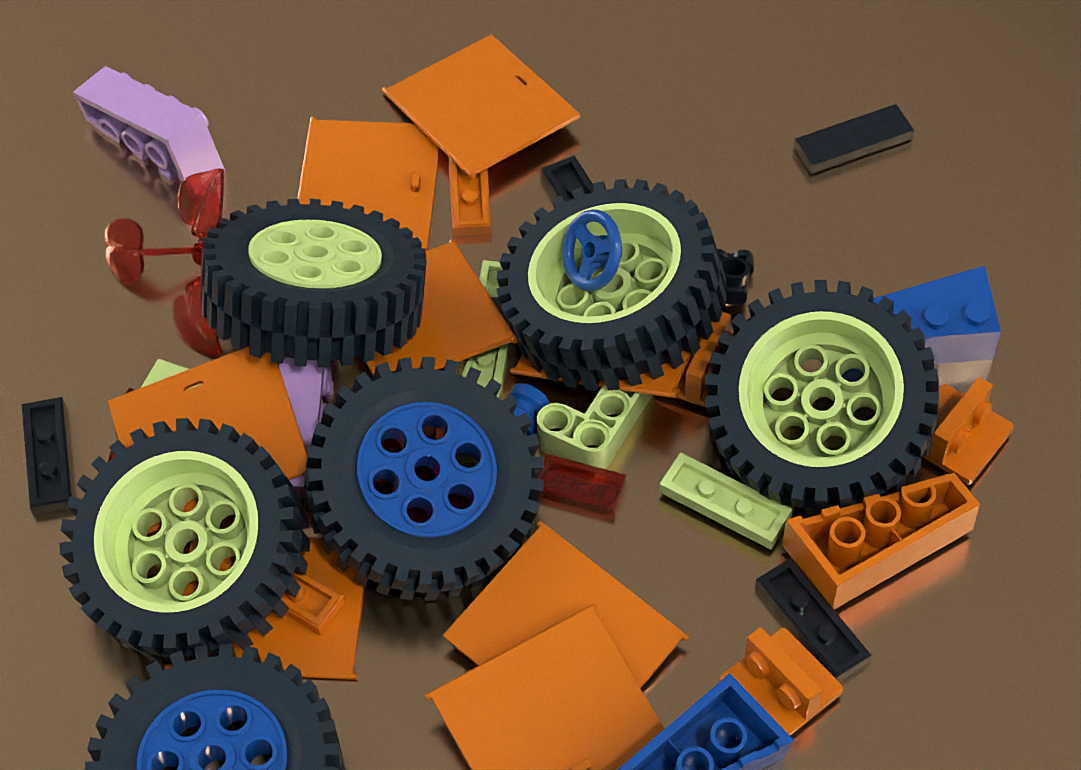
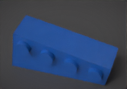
(953, 315)
(717, 733)

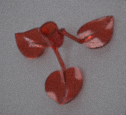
(200, 207)

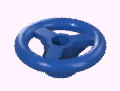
(596, 251)

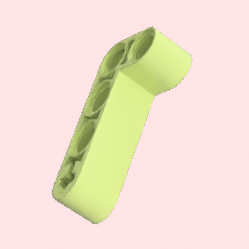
(590, 428)

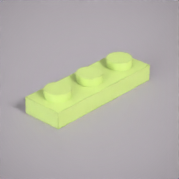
(725, 500)

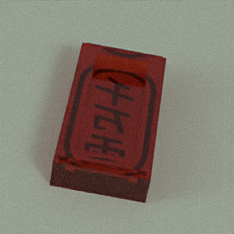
(582, 485)

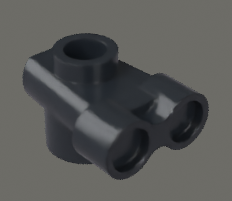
(737, 269)

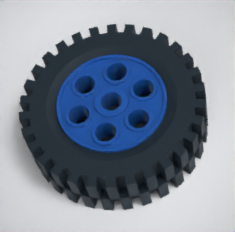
(373, 528)
(210, 693)

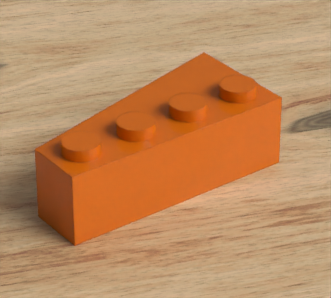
(873, 540)

